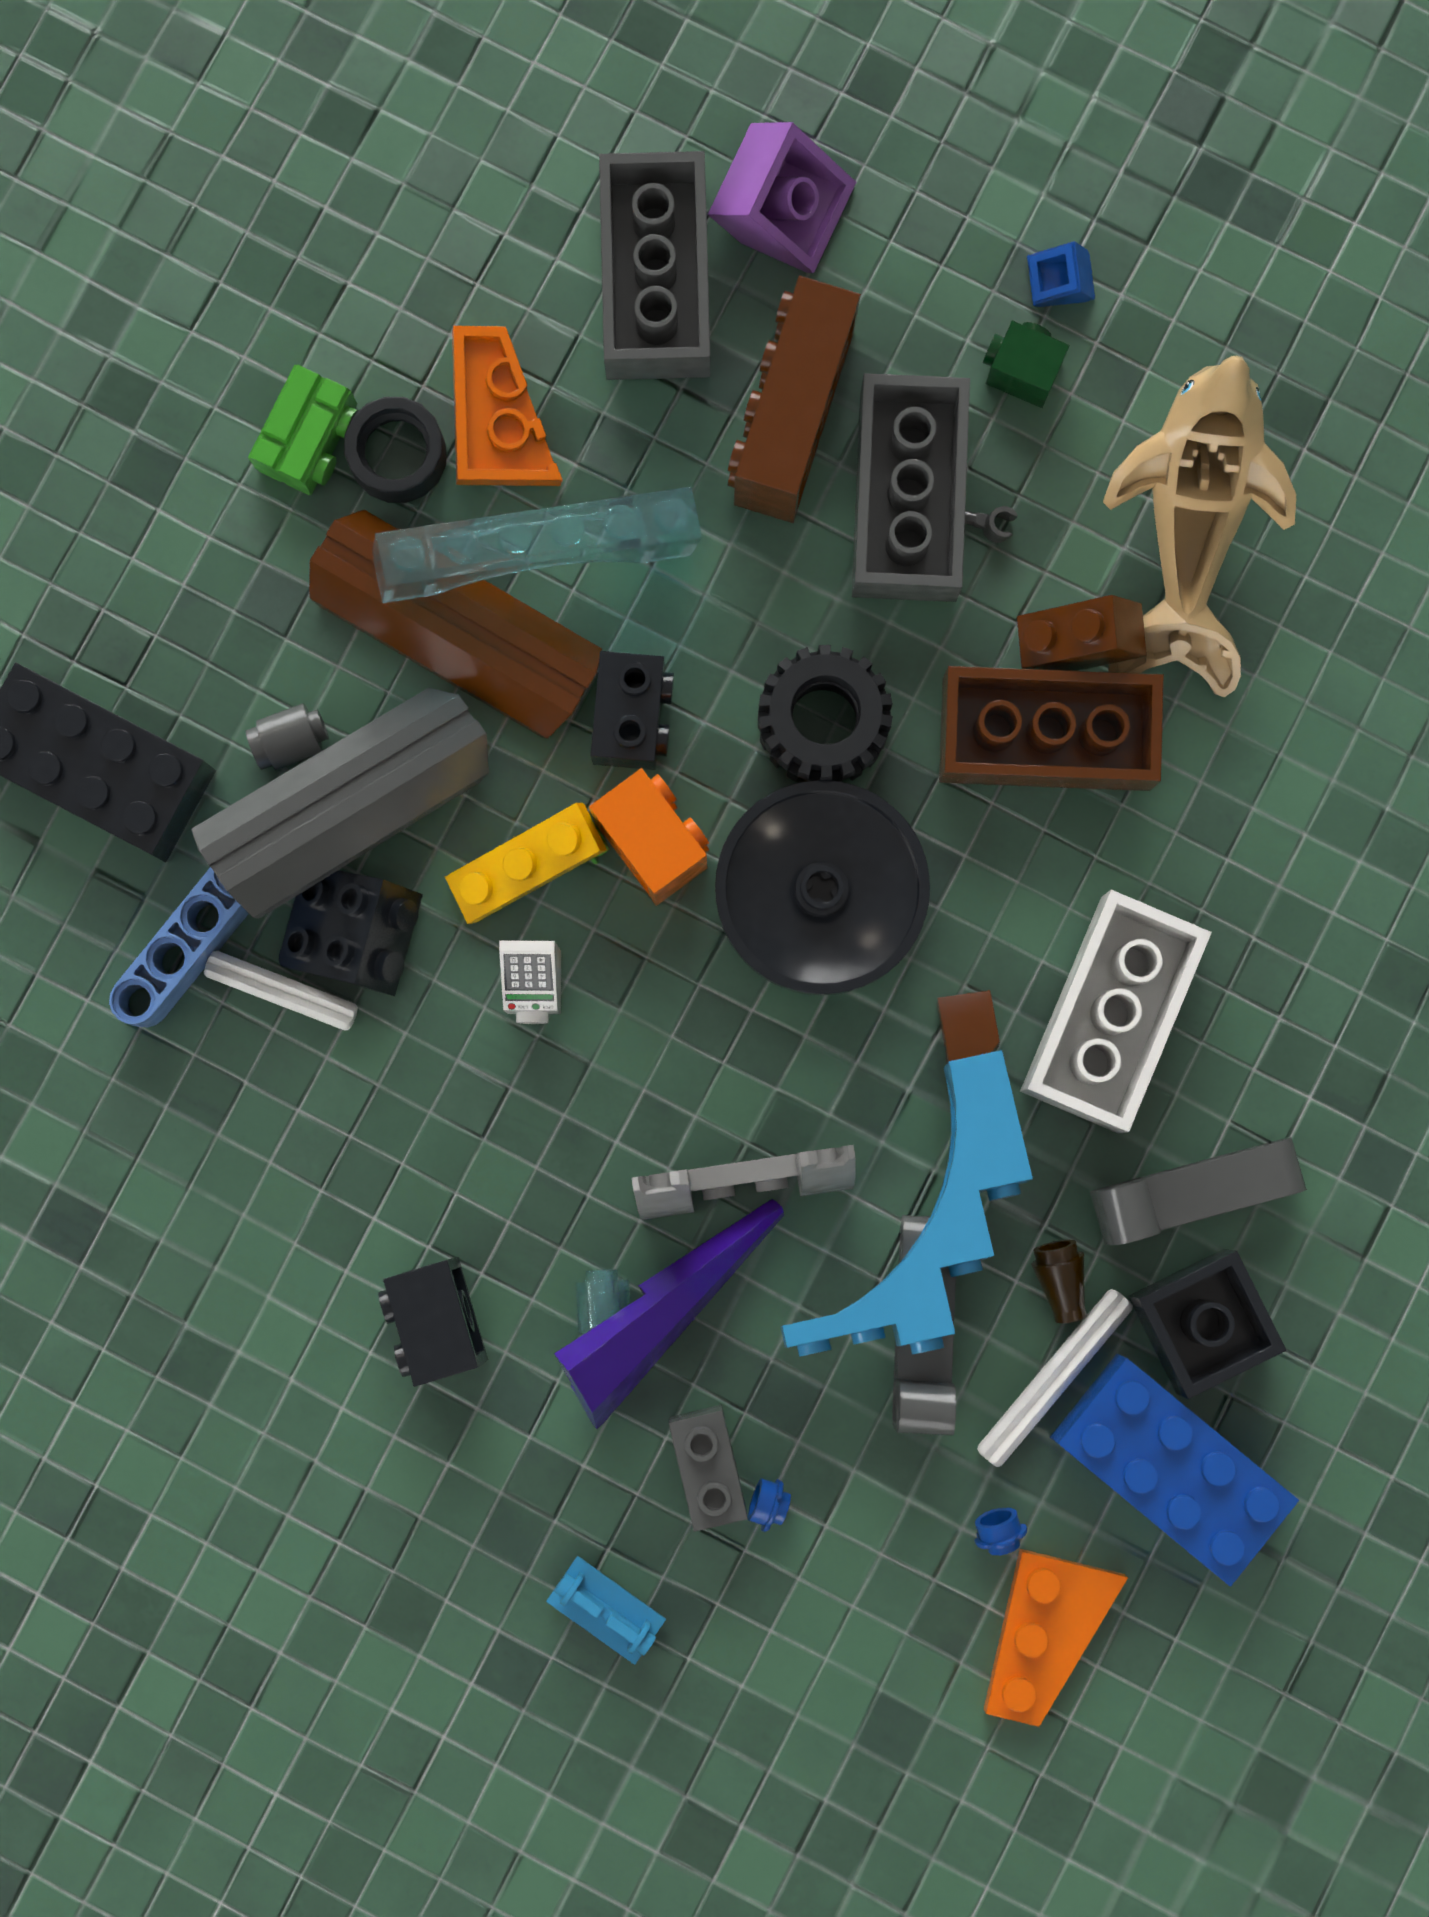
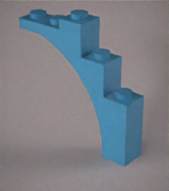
(983, 1157)

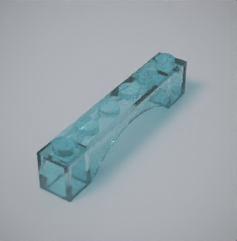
(462, 552)

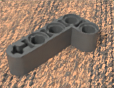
(1197, 1191)
(923, 1381)

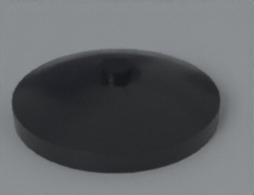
(822, 887)

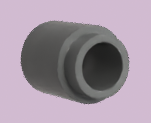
(287, 737)

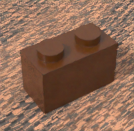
(1082, 634)

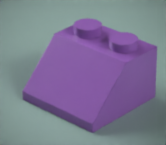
(782, 195)

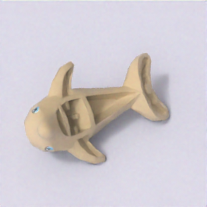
(1202, 480)

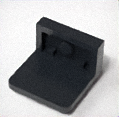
(352, 931)

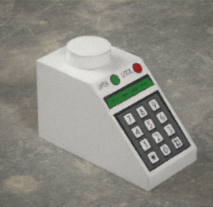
(530, 979)

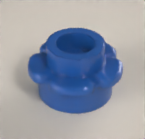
(769, 1504)
(999, 1531)

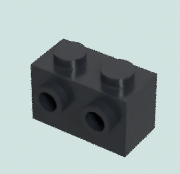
(629, 710)

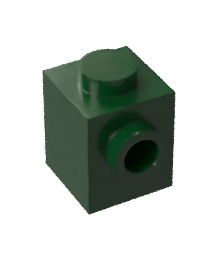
(1025, 362)

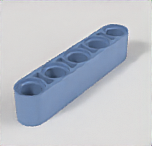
(180, 932)

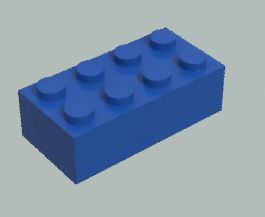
(1174, 1469)

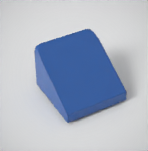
(1061, 275)

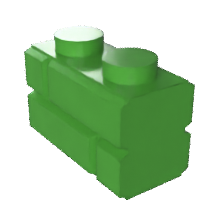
(304, 430)

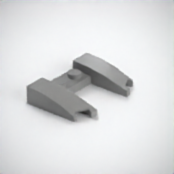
(815, 1170)

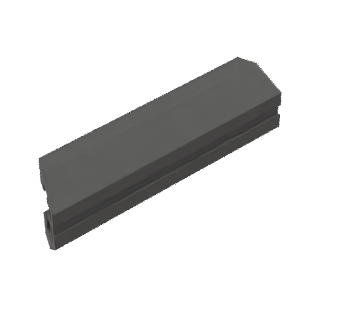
(344, 801)

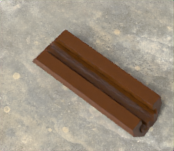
(463, 635)

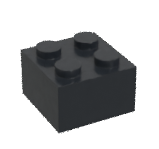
(433, 1322)
(1207, 1323)

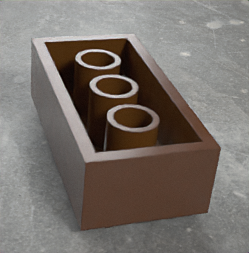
(795, 398)
(1051, 728)

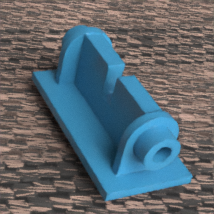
(606, 1610)

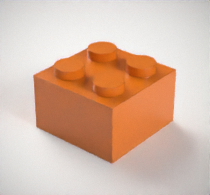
(650, 836)

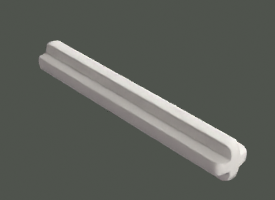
(1054, 1377)

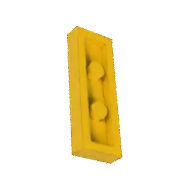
(525, 863)

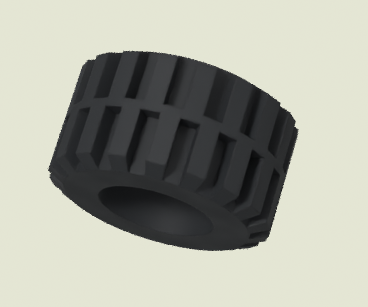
(832, 673)

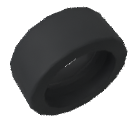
(380, 413)

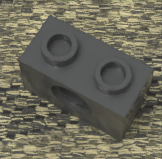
(707, 1468)

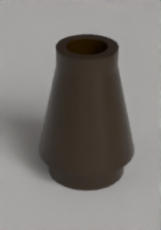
(1061, 1276)

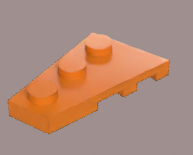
(494, 417)
(1045, 1631)

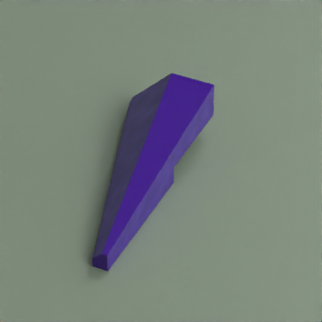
(623, 1348)

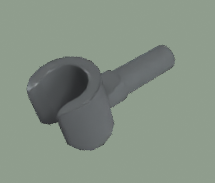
(986, 522)

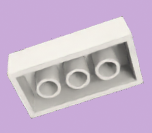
(1115, 1012)

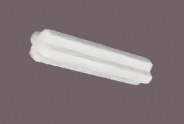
(280, 990)

